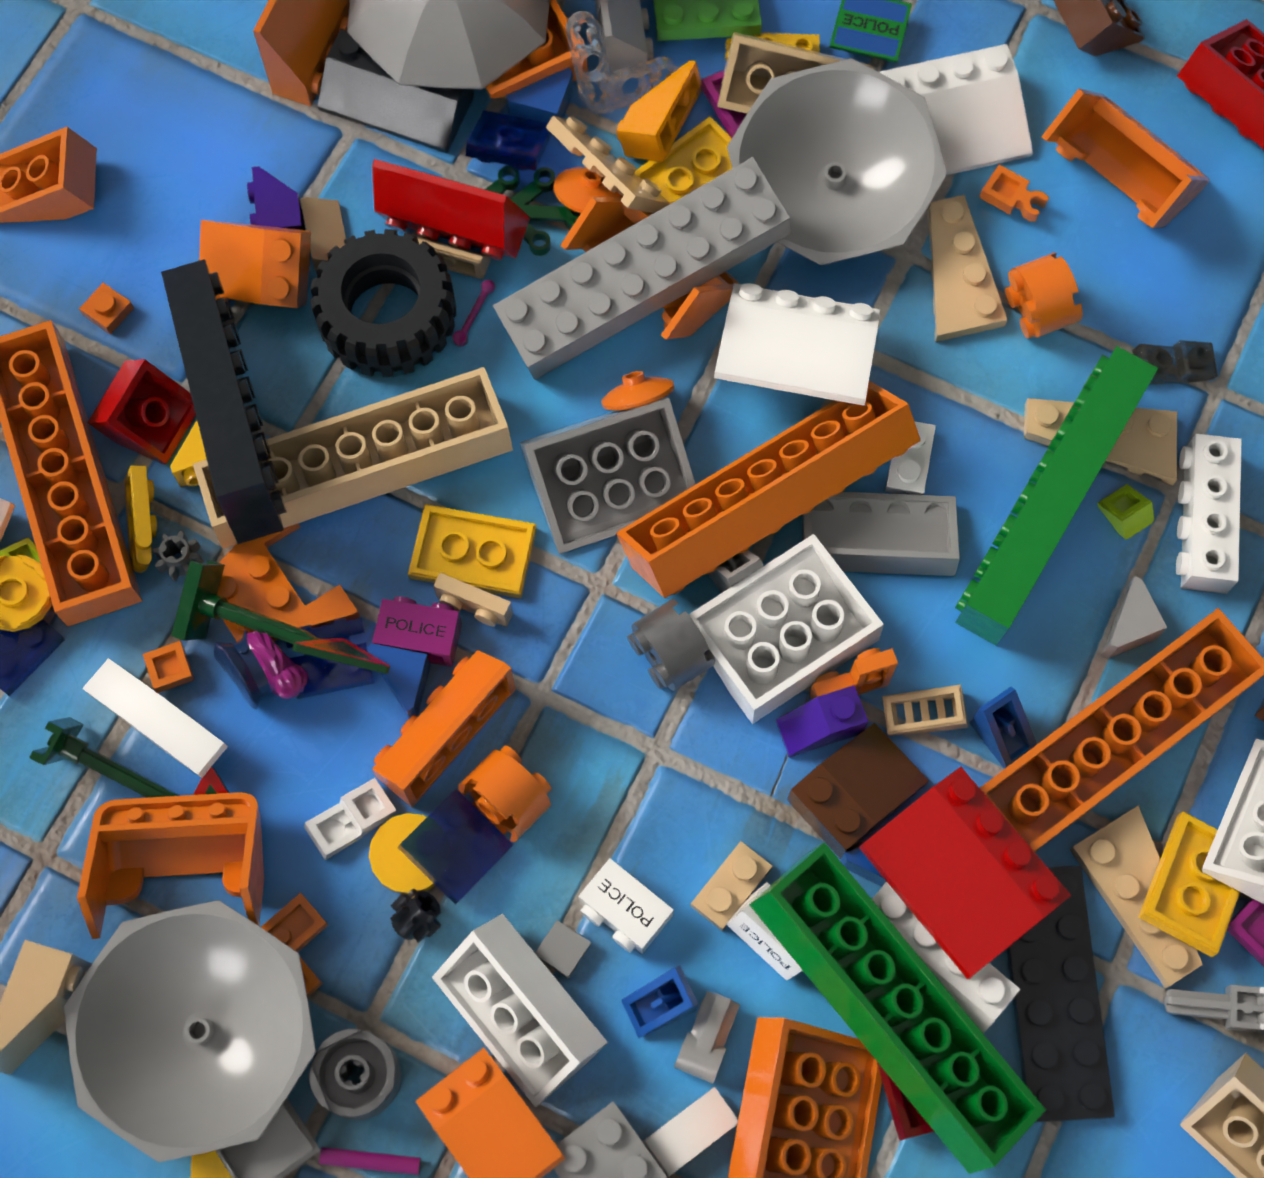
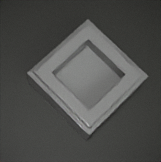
(562, 949)

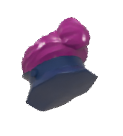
(260, 667)

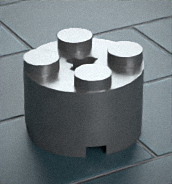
(670, 645)
(333, 1066)

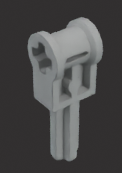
(1239, 1006)

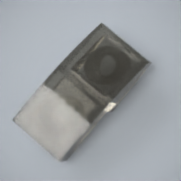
(1180, 363)

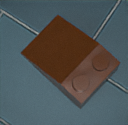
(856, 789)

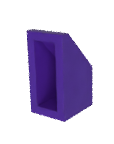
(822, 721)

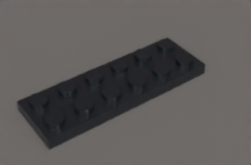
(1061, 1012)

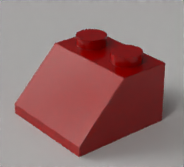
(144, 411)

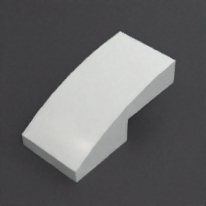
(350, 819)
(691, 1132)

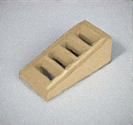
(923, 697)

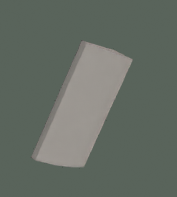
(887, 532)

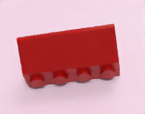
(448, 210)

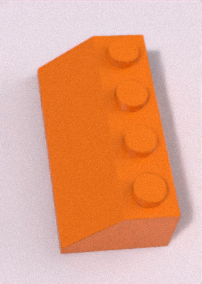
(444, 727)

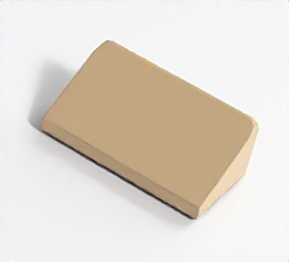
(326, 226)
(459, 260)

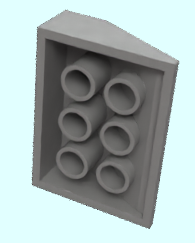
(607, 472)

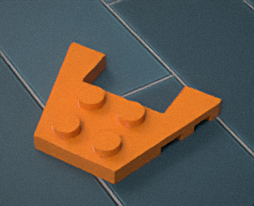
(258, 584)

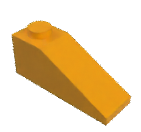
(659, 115)

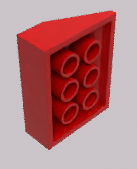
(1230, 77)
(964, 872)

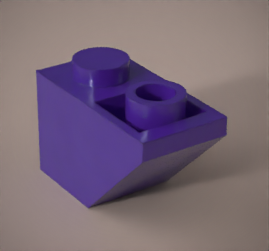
(274, 202)

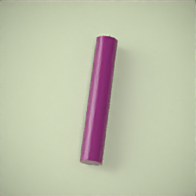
(370, 1160)

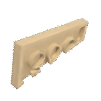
(618, 173)
(961, 277)
(1144, 445)
(1121, 867)

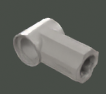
(705, 1044)

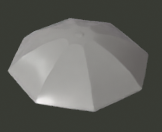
(448, 40)
(844, 157)
(189, 1031)

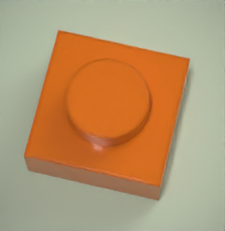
(106, 308)
(168, 667)

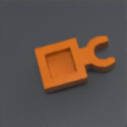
(1009, 191)

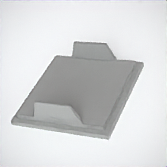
(277, 1152)

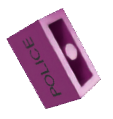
(419, 628)

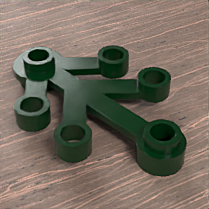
(535, 212)

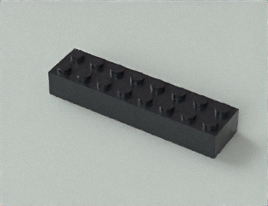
(222, 402)

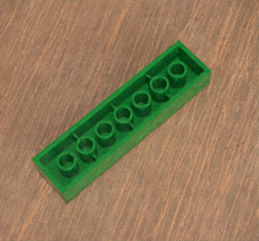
(1053, 494)
(898, 1009)

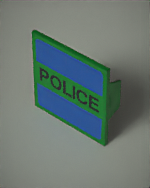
(871, 28)

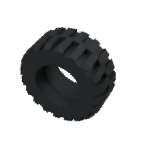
(373, 262)

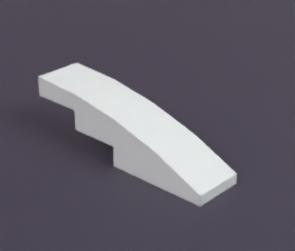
(155, 718)

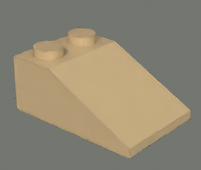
(35, 1000)

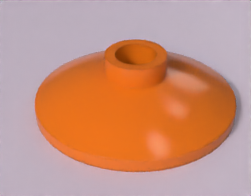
(577, 186)
(637, 391)

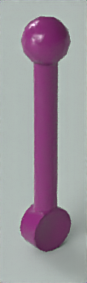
(460, 337)

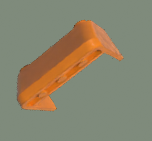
(1126, 155)
(683, 317)
(171, 839)

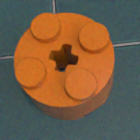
(1044, 295)
(507, 792)

